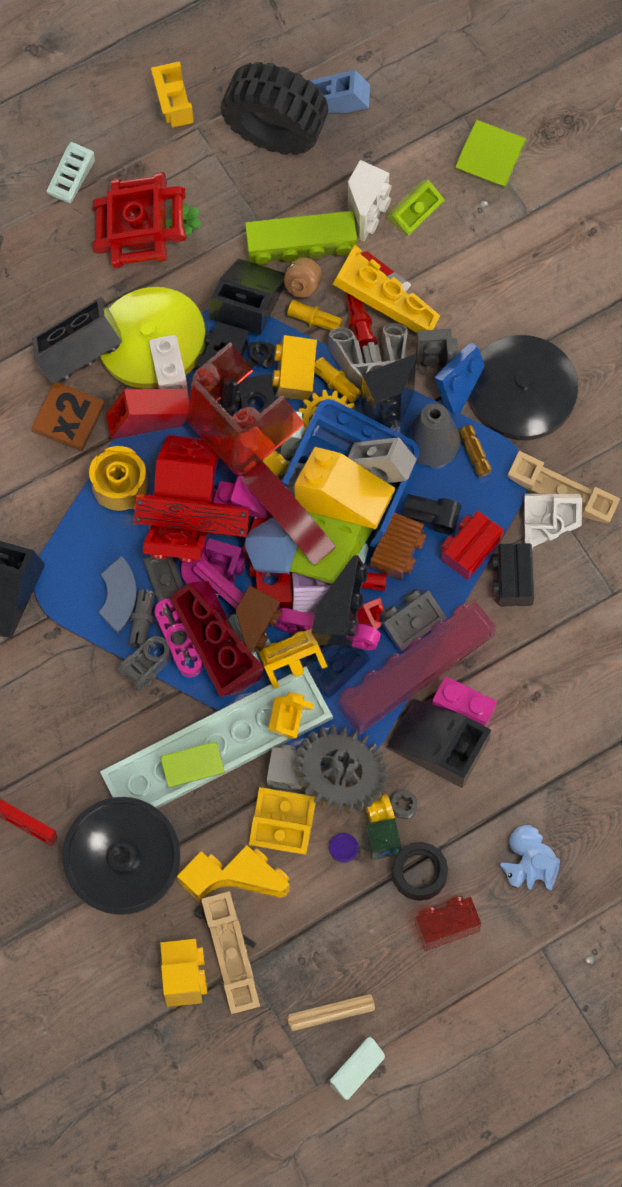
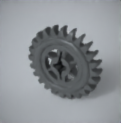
(347, 757)

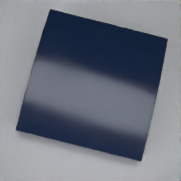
(342, 664)

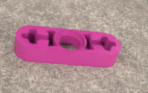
(167, 633)

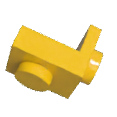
(287, 714)

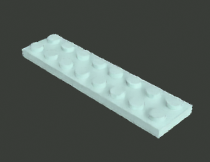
(237, 729)

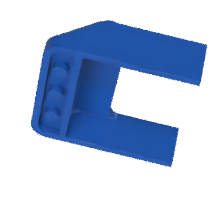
(336, 429)

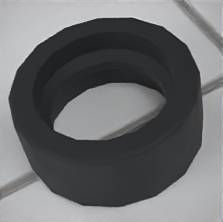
(433, 853)

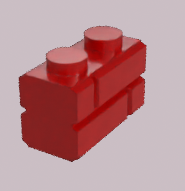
(472, 544)

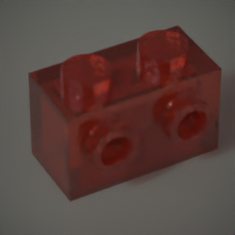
(447, 923)

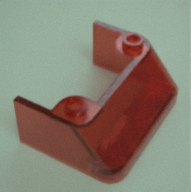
(246, 436)

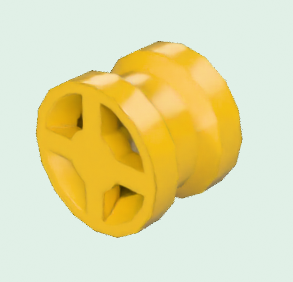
(380, 810)

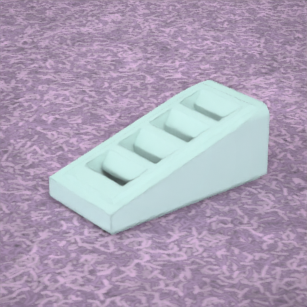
(78, 157)

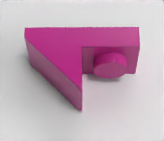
(239, 495)

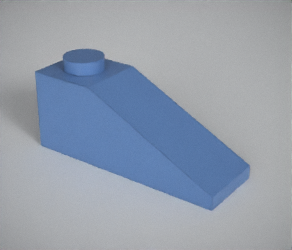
(344, 91)

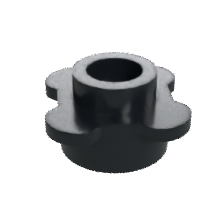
(255, 349)

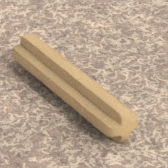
(331, 1012)

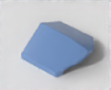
(270, 548)

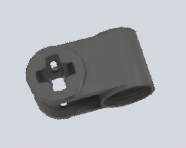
(145, 664)

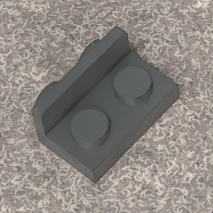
(435, 347)
(411, 618)

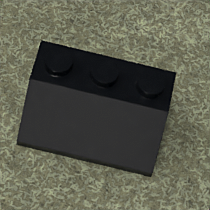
(76, 341)
(389, 391)

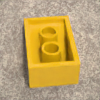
(342, 489)

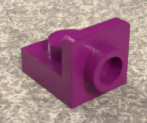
(223, 554)

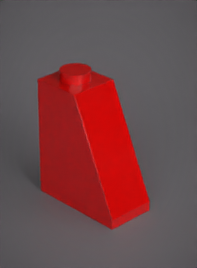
(146, 411)

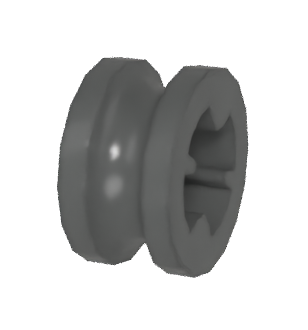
(406, 796)

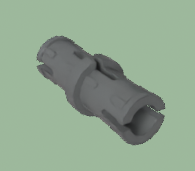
(142, 618)

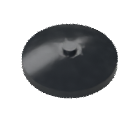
(524, 388)
(121, 855)

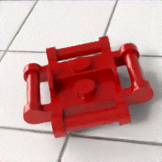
(138, 219)

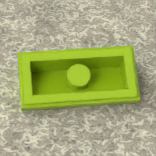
(415, 207)
(192, 764)

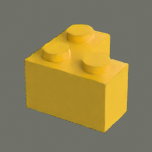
(181, 974)

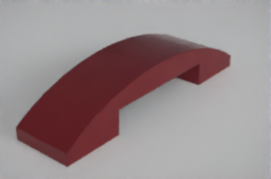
(288, 513)

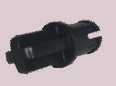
(228, 395)

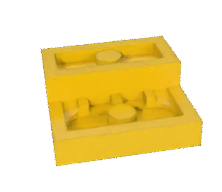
(282, 821)

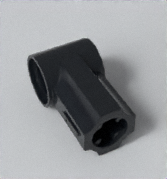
(439, 514)

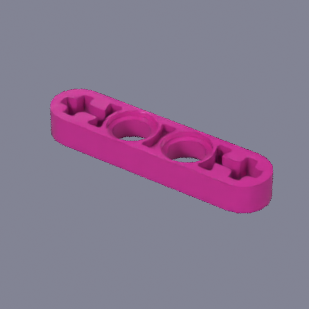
(296, 621)

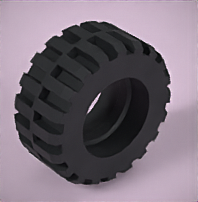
(274, 108)

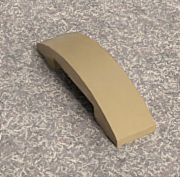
(531, 475)
(231, 952)

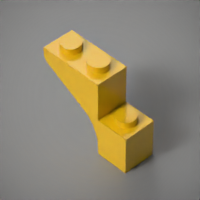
(245, 872)

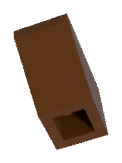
(255, 616)

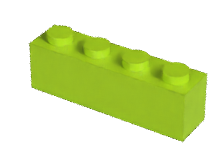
(301, 237)

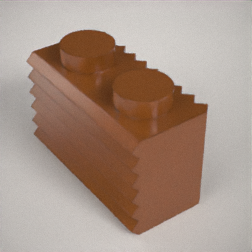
(397, 547)

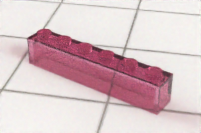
(416, 667)

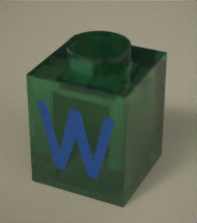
(383, 839)

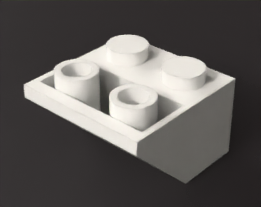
(368, 197)

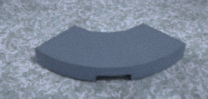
(120, 597)

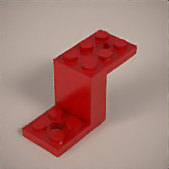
(183, 472)

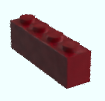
(220, 649)

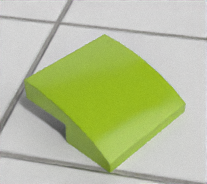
(490, 153)

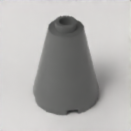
(435, 436)

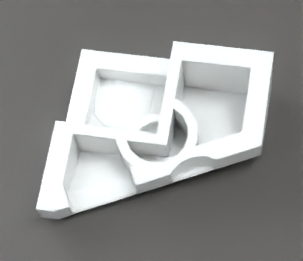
(550, 515)

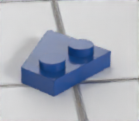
(459, 378)

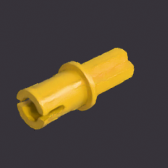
(313, 316)
(336, 380)

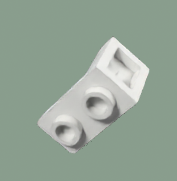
(168, 363)

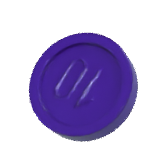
(343, 847)

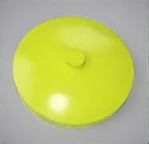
(152, 315)

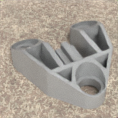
(349, 357)

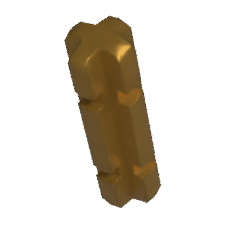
(475, 451)

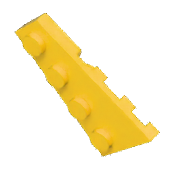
(384, 294)

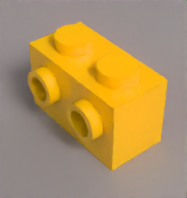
(295, 367)

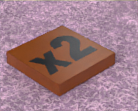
(68, 416)

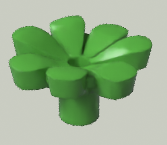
(189, 219)

